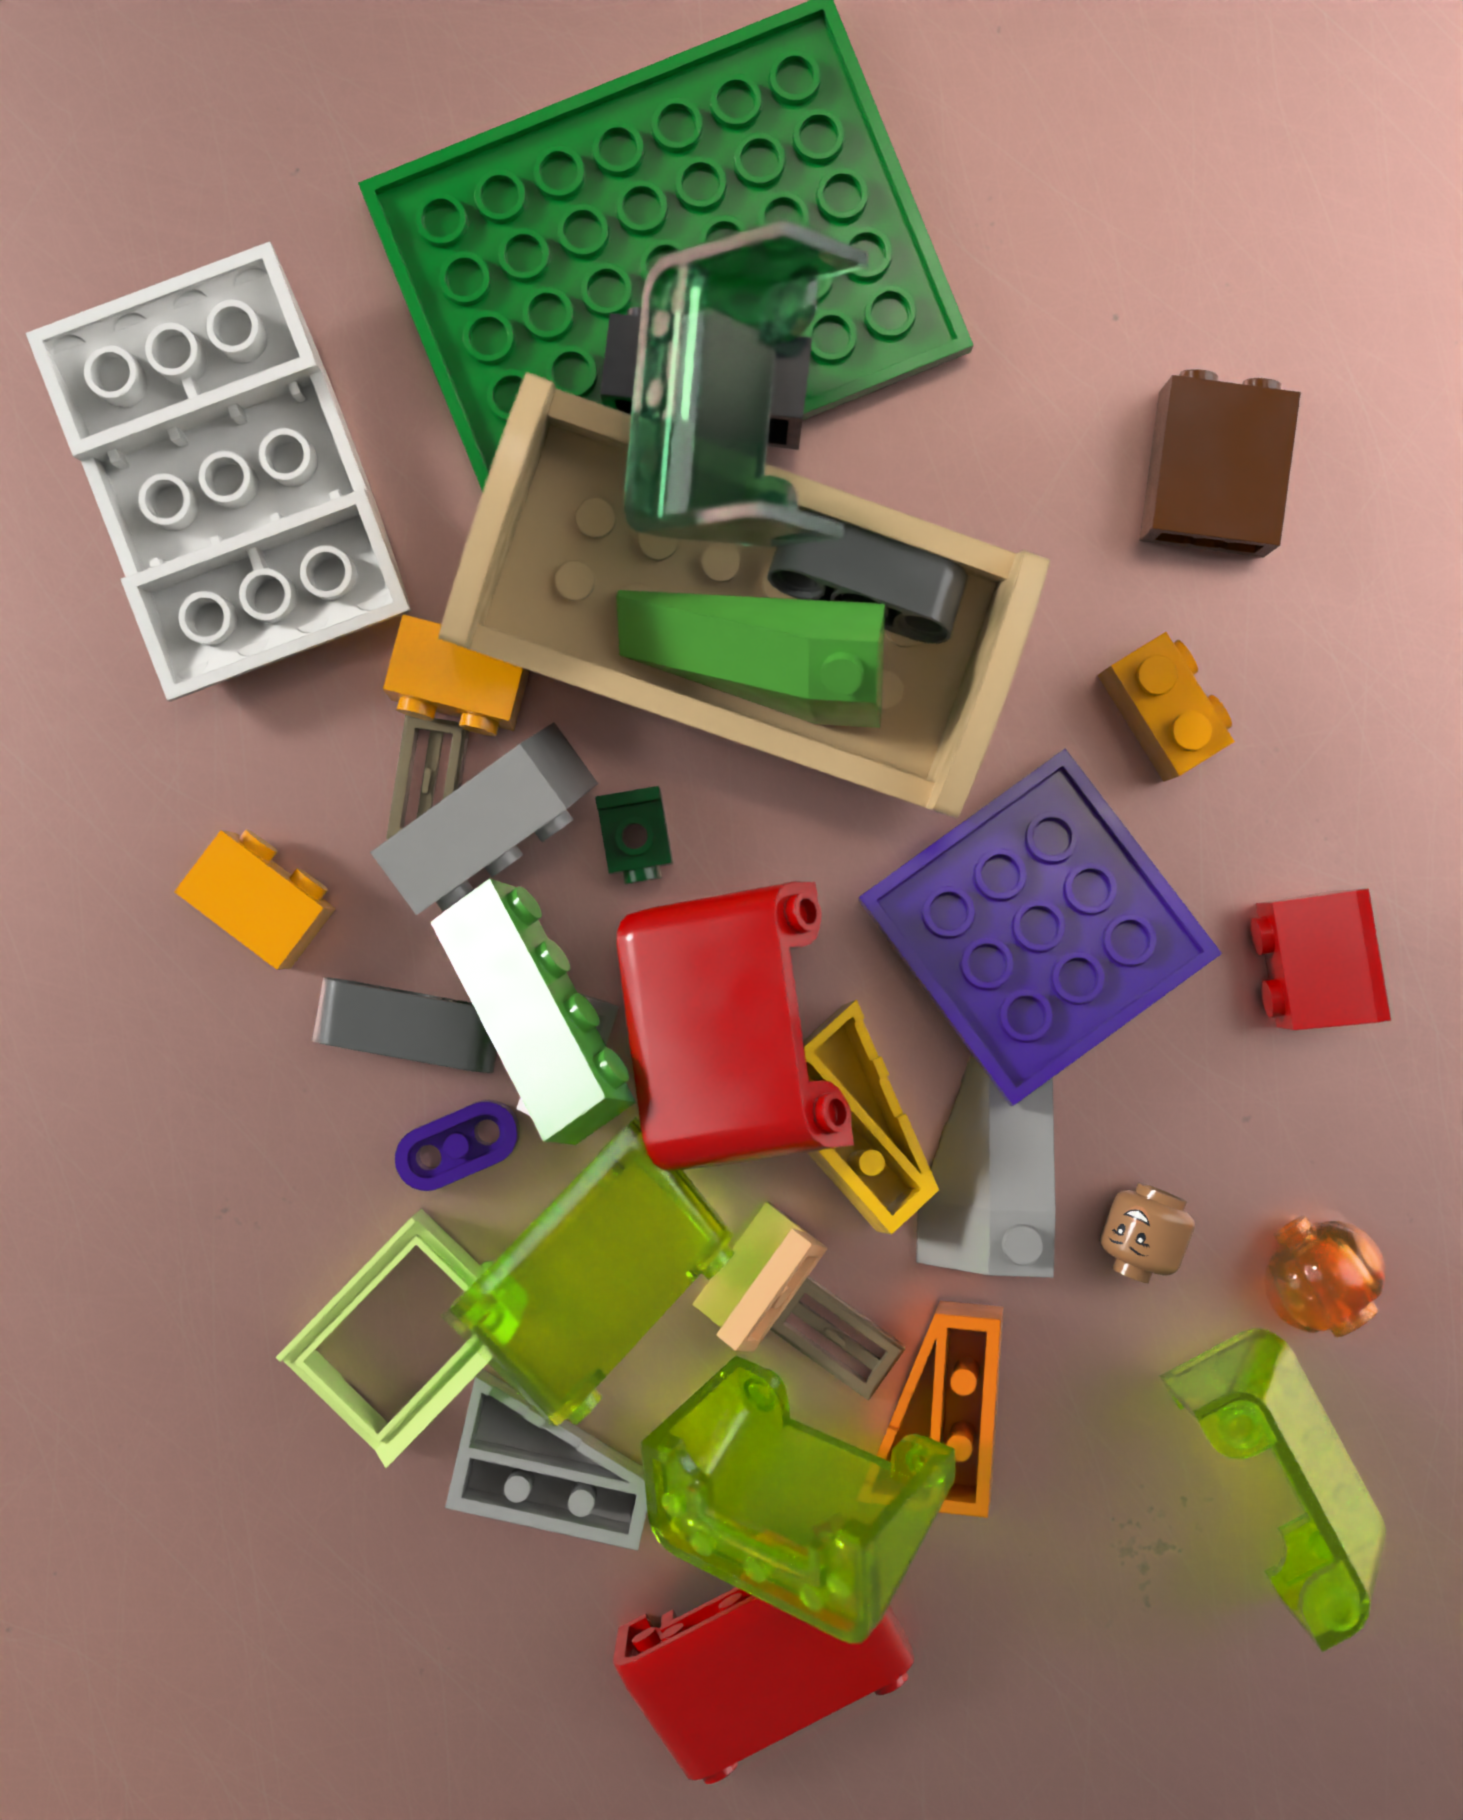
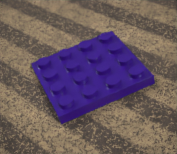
(1039, 927)

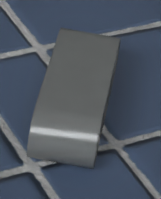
(864, 567)
(402, 1025)

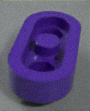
(459, 1145)

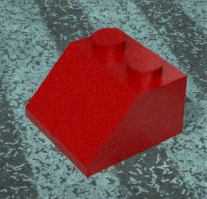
(1321, 960)

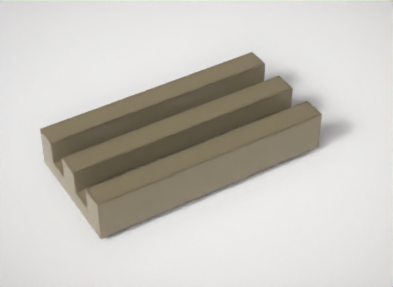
(406, 762)
(880, 1367)

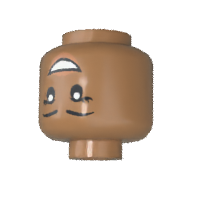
(1147, 1232)

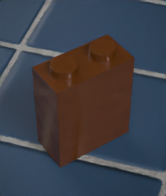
(1220, 464)

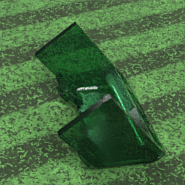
(708, 386)

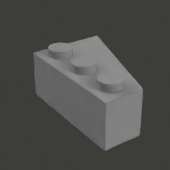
(486, 821)

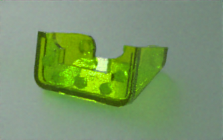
(591, 1277)
(1258, 1398)
(788, 1505)

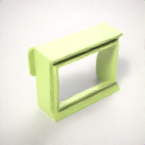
(390, 1437)

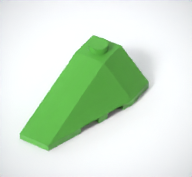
(781, 653)

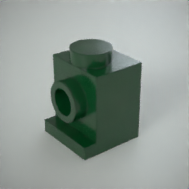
(629, 808)

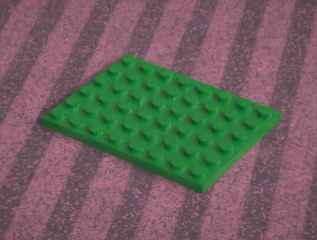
(556, 218)

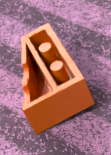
(956, 1399)

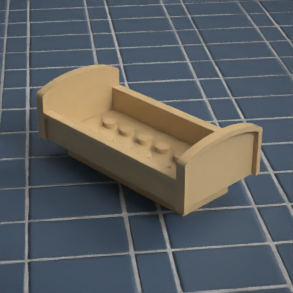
(558, 549)

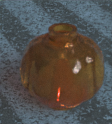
(1324, 1276)

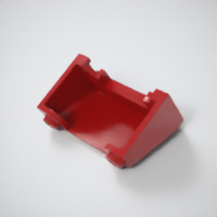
(722, 1029)
(747, 1677)

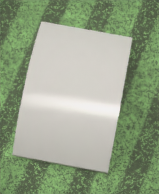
(221, 470)

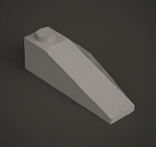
(993, 1184)

